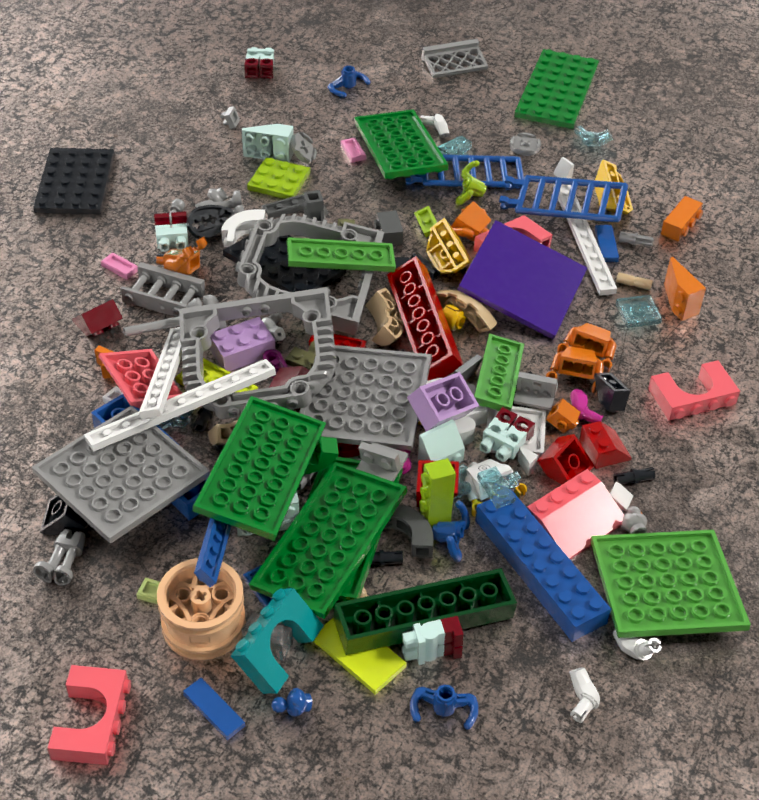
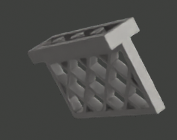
(453, 51)

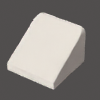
(564, 169)
(527, 460)
(621, 496)

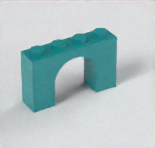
(254, 650)

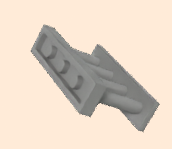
(165, 278)

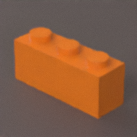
(682, 218)

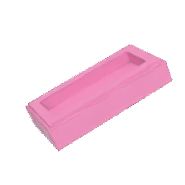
(353, 150)
(119, 266)

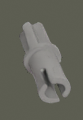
(635, 239)

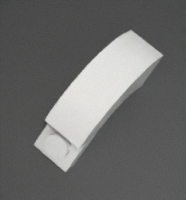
(239, 225)

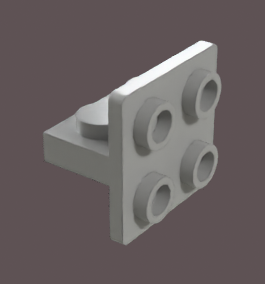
(535, 391)
(381, 460)

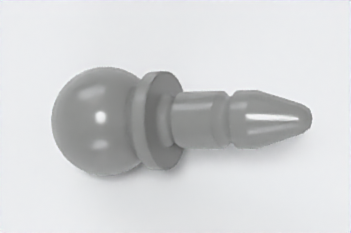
(176, 206)

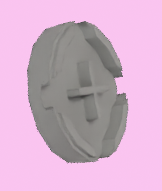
(525, 144)
(303, 147)

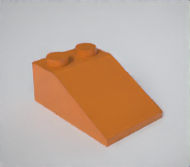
(683, 291)

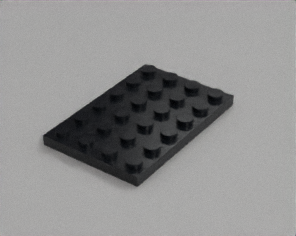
(74, 181)
(278, 273)

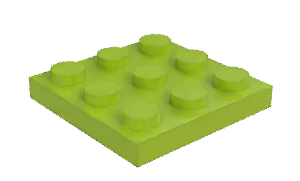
(278, 178)

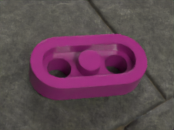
(275, 359)

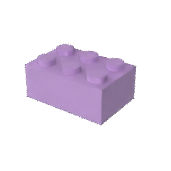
(241, 344)
(442, 401)

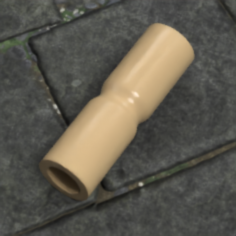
(634, 281)

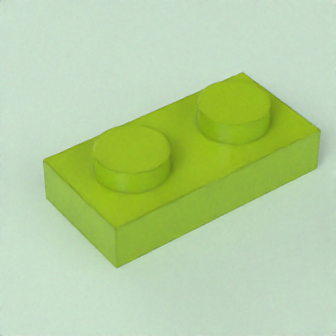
(425, 219)

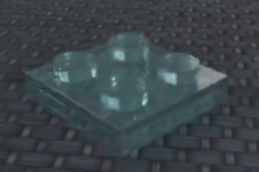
(638, 311)

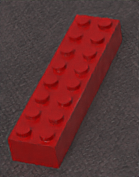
(424, 317)

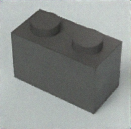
(391, 226)

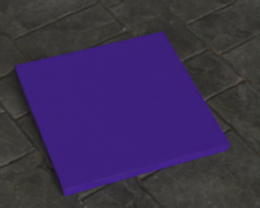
(523, 279)

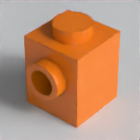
(563, 416)

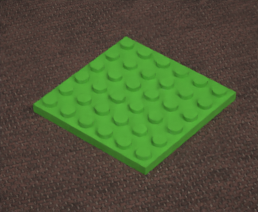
(668, 584)

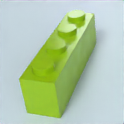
(437, 491)

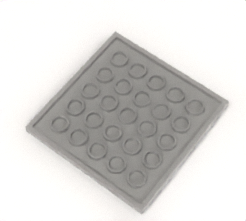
(370, 395)
(123, 481)

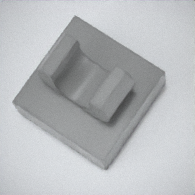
(231, 117)

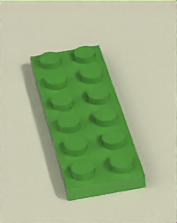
(340, 254)
(499, 373)

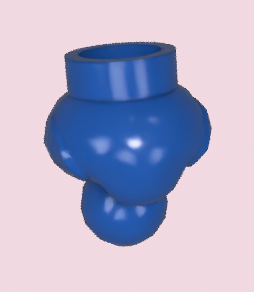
(295, 704)

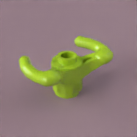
(470, 185)

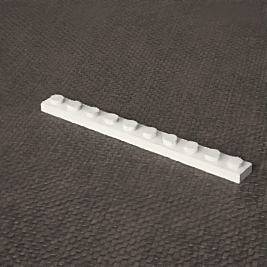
(588, 246)
(163, 377)
(181, 404)

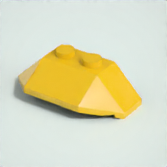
(608, 172)
(446, 249)

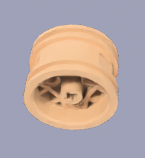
(195, 617)

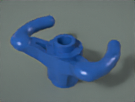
(347, 80)
(452, 532)
(444, 703)

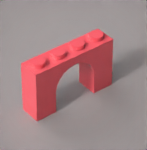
(523, 225)
(679, 404)
(96, 742)

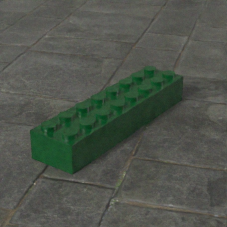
(383, 617)

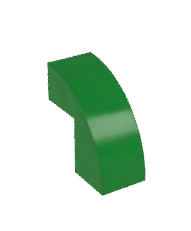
(323, 455)

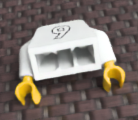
(477, 491)

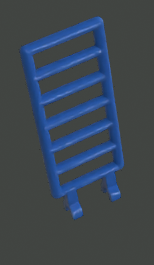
(457, 182)
(523, 184)

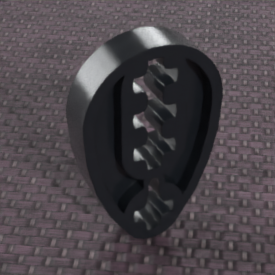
(203, 213)

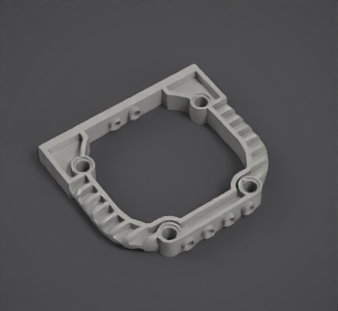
(308, 305)
(344, 311)

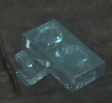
(456, 146)
(499, 487)

